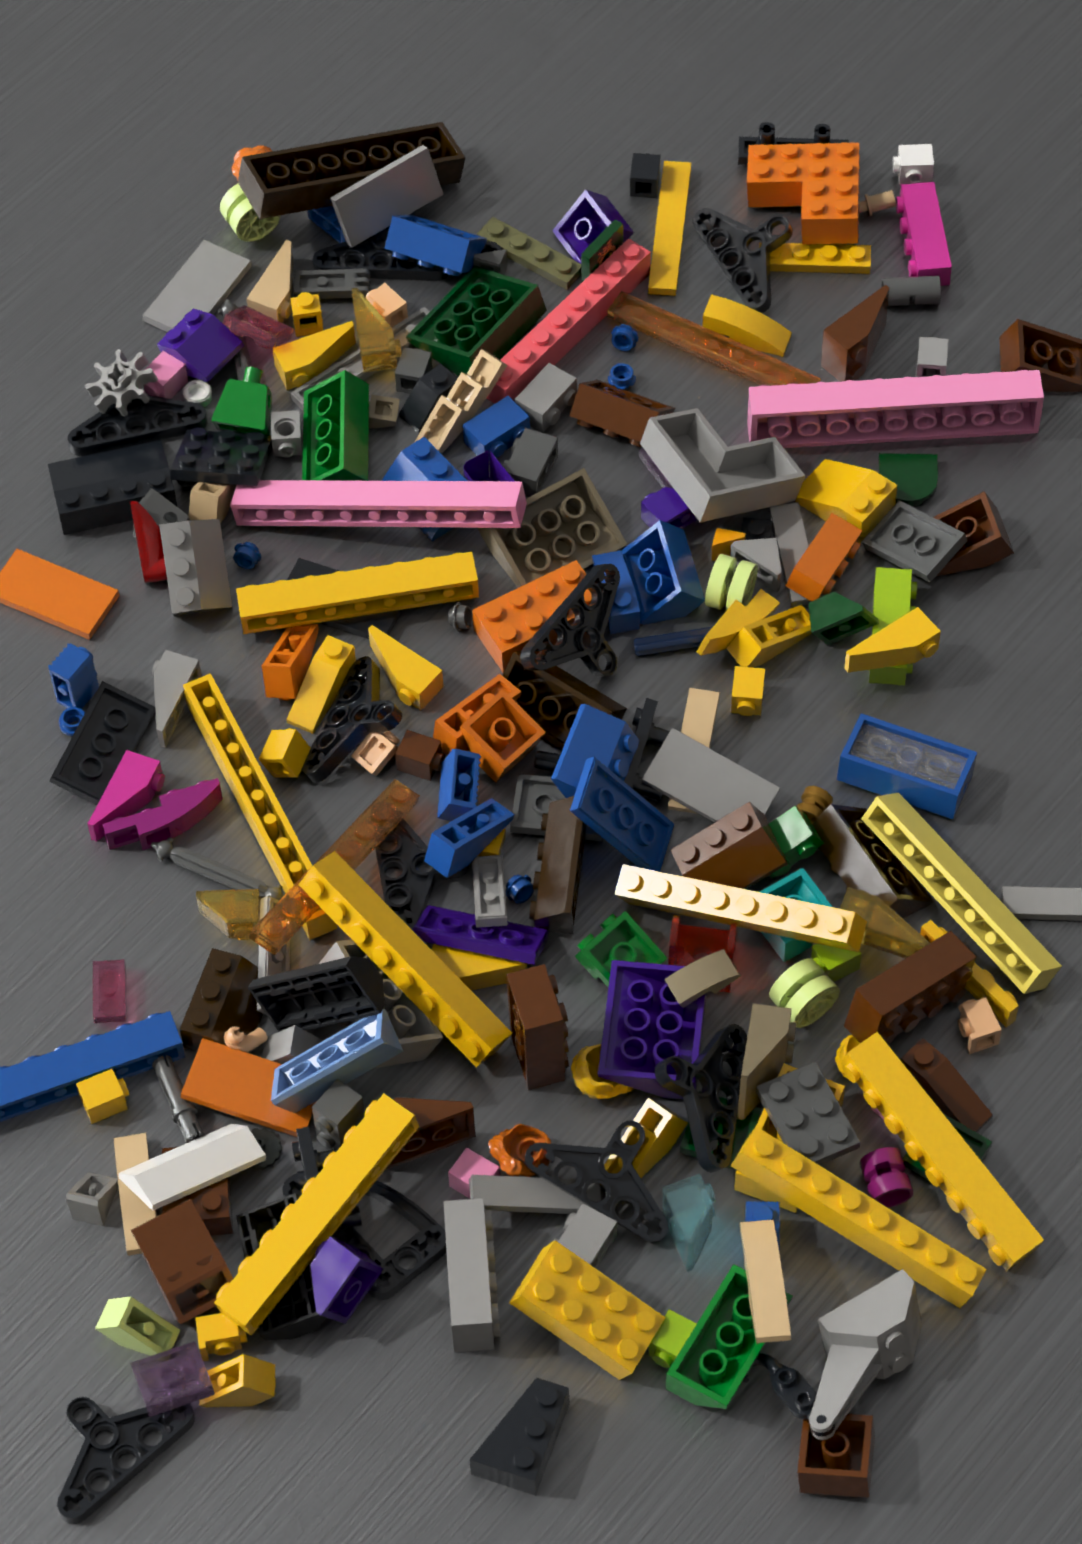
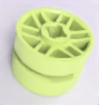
(243, 218)
(730, 582)
(806, 991)

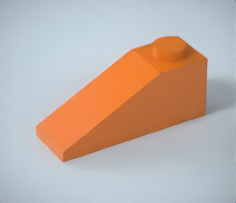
(289, 661)
(448, 725)

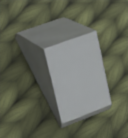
(765, 554)
(288, 1044)
(92, 1198)

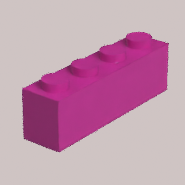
(923, 231)

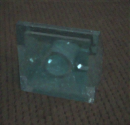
(689, 1216)

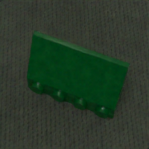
(478, 314)

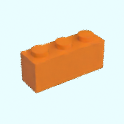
(825, 558)

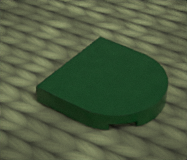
(913, 473)

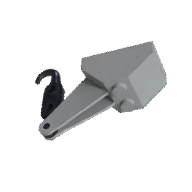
(861, 1342)

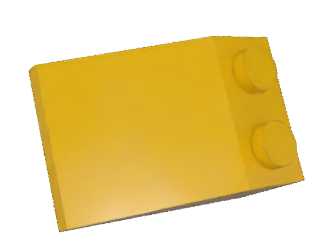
(849, 492)

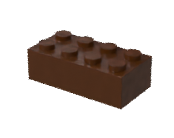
(911, 990)
(538, 1026)

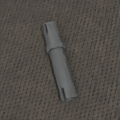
(182, 1110)

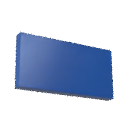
(621, 816)

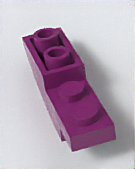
(177, 814)

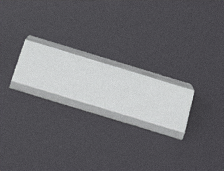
(193, 1165)

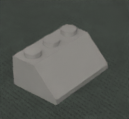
(195, 566)

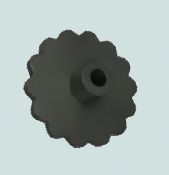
(270, 1145)

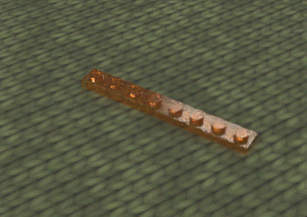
(705, 343)
(353, 847)

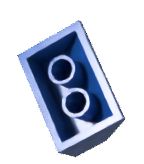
(433, 243)
(423, 463)
(663, 574)
(595, 736)

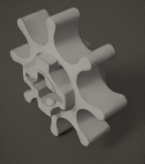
(121, 382)

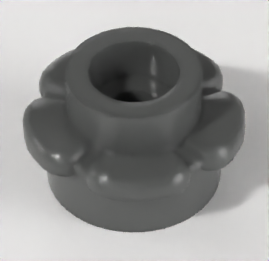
(460, 617)

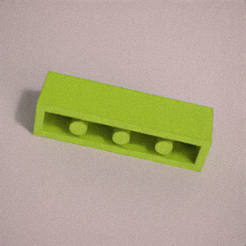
(890, 602)

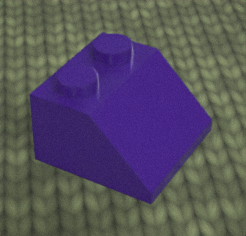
(586, 221)
(201, 344)
(341, 1278)

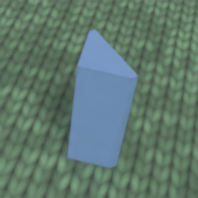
(337, 1057)

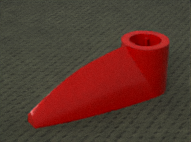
(149, 544)

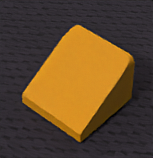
(723, 540)

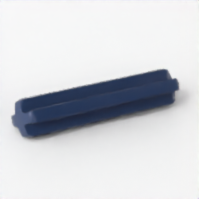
(670, 641)

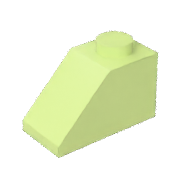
(136, 1327)

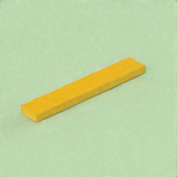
(669, 228)

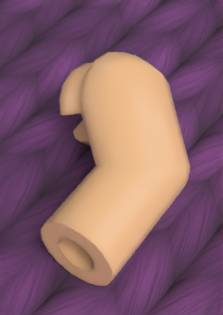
(238, 1040)

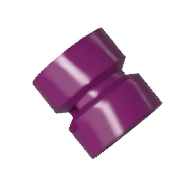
(885, 1176)

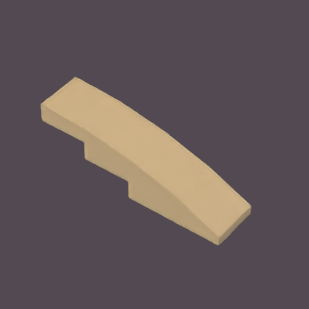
(462, 401)
(698, 725)
(128, 1153)
(765, 1281)

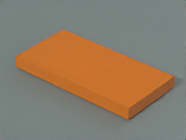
(55, 594)
(239, 1087)

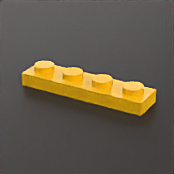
(821, 258)
(981, 983)

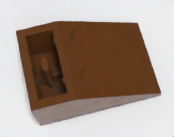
(183, 1260)

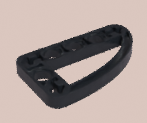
(428, 1227)

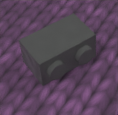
(532, 460)
(336, 1113)

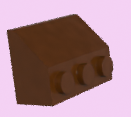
(615, 410)
(732, 850)

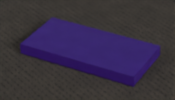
(459, 931)

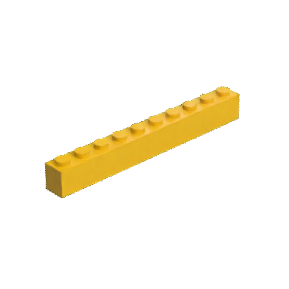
(252, 791)

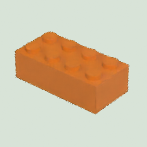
(515, 617)

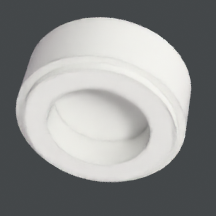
(198, 392)

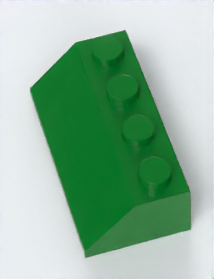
(336, 429)
(718, 1348)

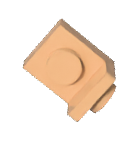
(376, 751)

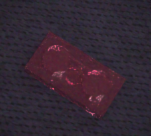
(109, 991)

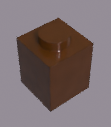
(419, 755)

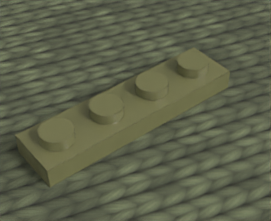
(532, 253)

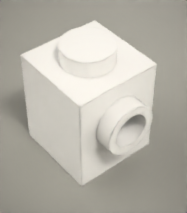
(914, 163)

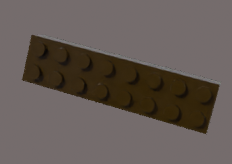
(312, 174)

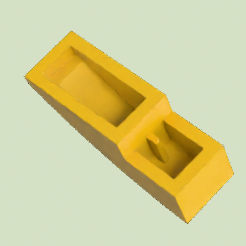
(746, 326)
(734, 619)

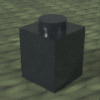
(645, 175)

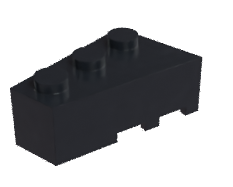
(524, 1439)

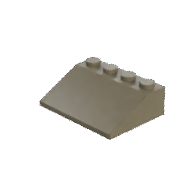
(556, 529)

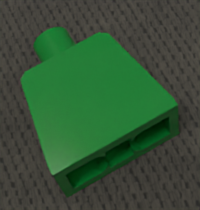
(245, 405)

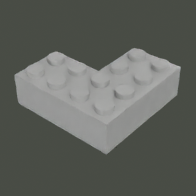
(719, 478)

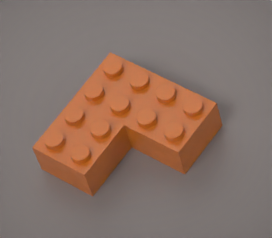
(814, 176)

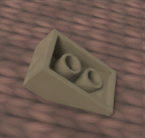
(764, 1052)

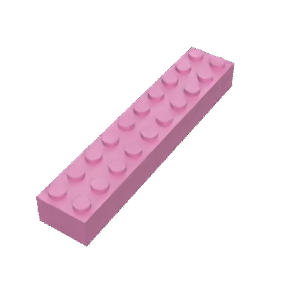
(897, 409)

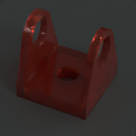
(691, 940)

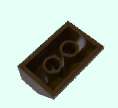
(221, 1000)

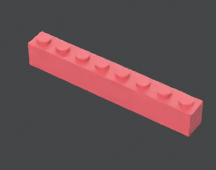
(572, 319)

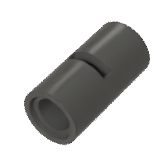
(913, 290)

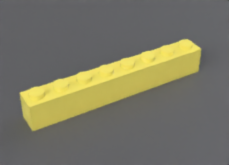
(961, 893)

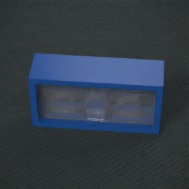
(905, 762)

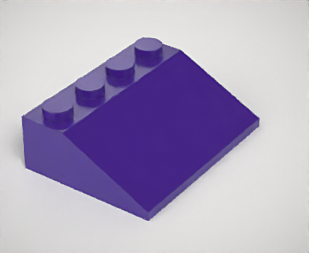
(647, 1026)

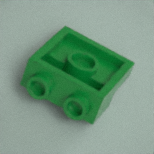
(620, 940)

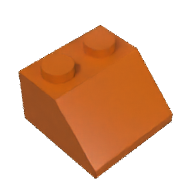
(501, 735)

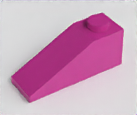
(128, 791)

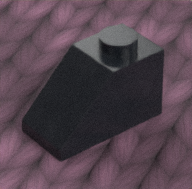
(426, 395)

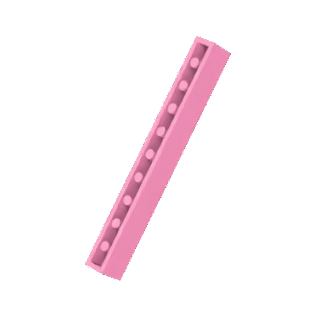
(380, 504)

